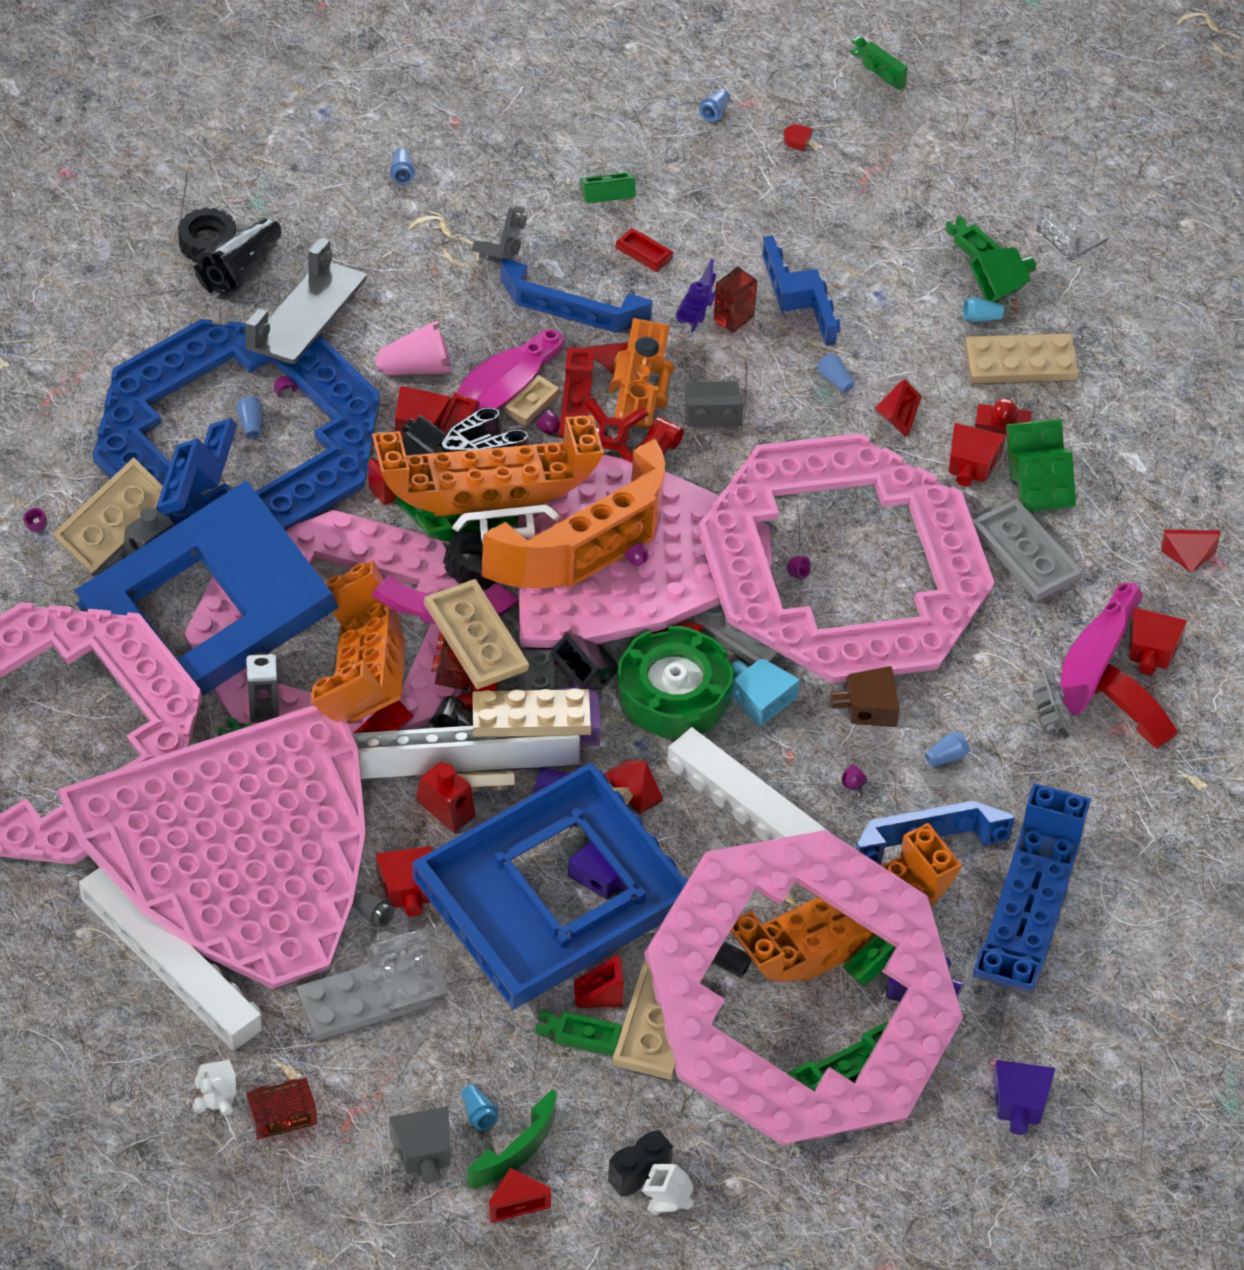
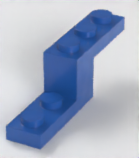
(800, 290)
(196, 466)

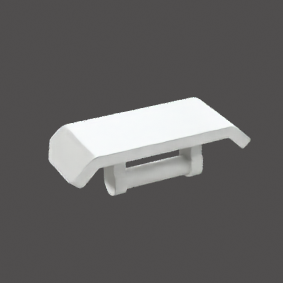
(526, 532)

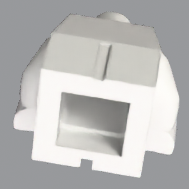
(218, 1085)
(669, 1189)

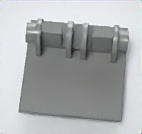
(1050, 704)

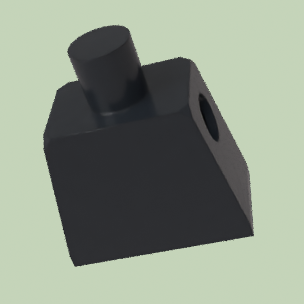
(592, 665)

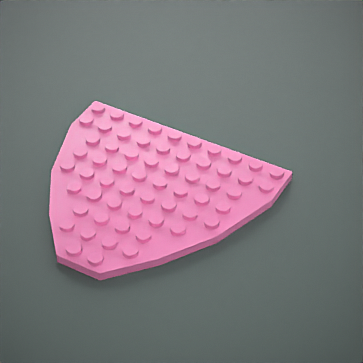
(626, 597)
(237, 842)

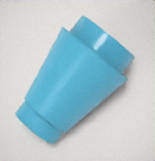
(981, 310)

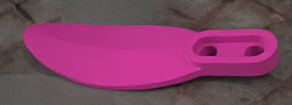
(510, 371)
(1095, 647)

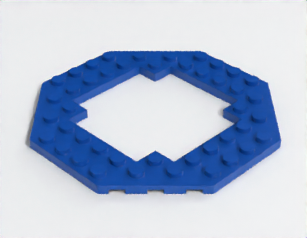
(204, 346)

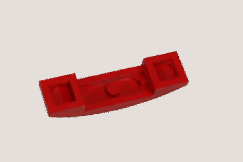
(577, 384)
(1137, 704)

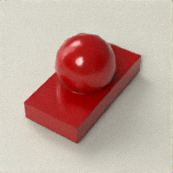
(1001, 413)

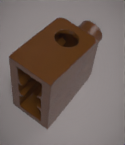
(869, 698)

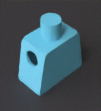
(763, 689)

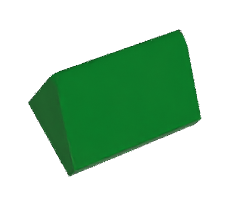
(608, 187)

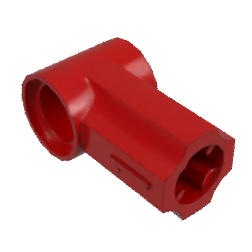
(665, 433)

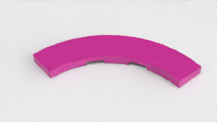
(409, 600)

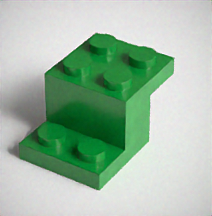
(1041, 464)

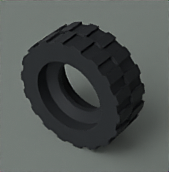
(203, 220)
(458, 566)

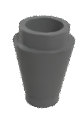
(373, 908)

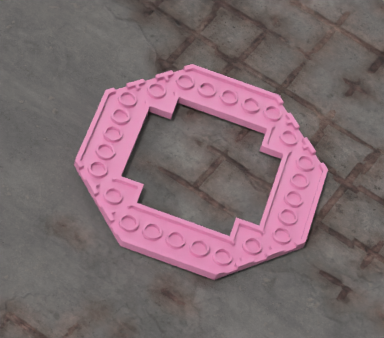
(835, 463)
(347, 542)
(142, 669)
(746, 1081)

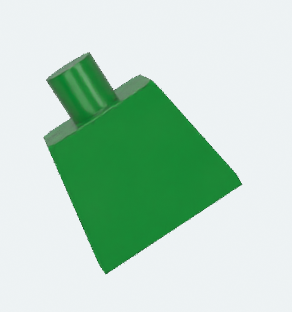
(1001, 272)

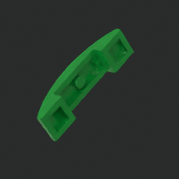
(441, 526)
(846, 1062)
(491, 1167)

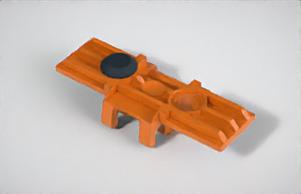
(633, 369)

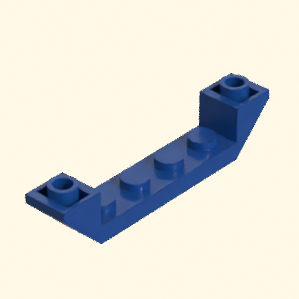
(572, 306)
(985, 821)

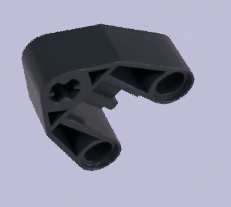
(482, 431)

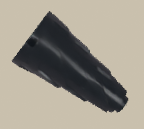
(234, 260)

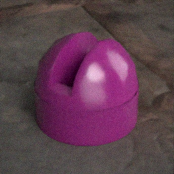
(282, 383)
(548, 422)
(32, 514)
(637, 554)
(799, 567)
(853, 778)

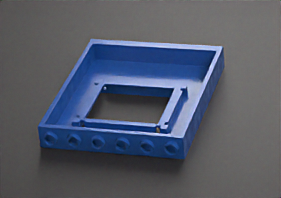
(251, 563)
(504, 918)

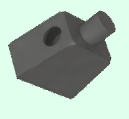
(145, 529)
(262, 675)
(422, 1142)

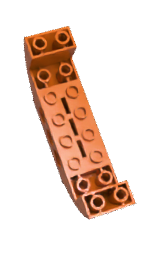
(490, 477)
(586, 539)
(368, 650)
(820, 936)

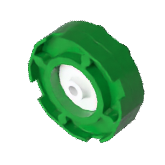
(674, 682)

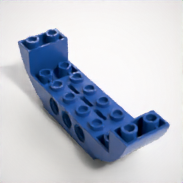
(1034, 889)

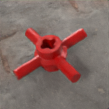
(606, 423)

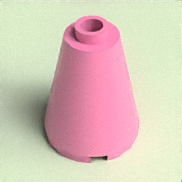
(416, 353)

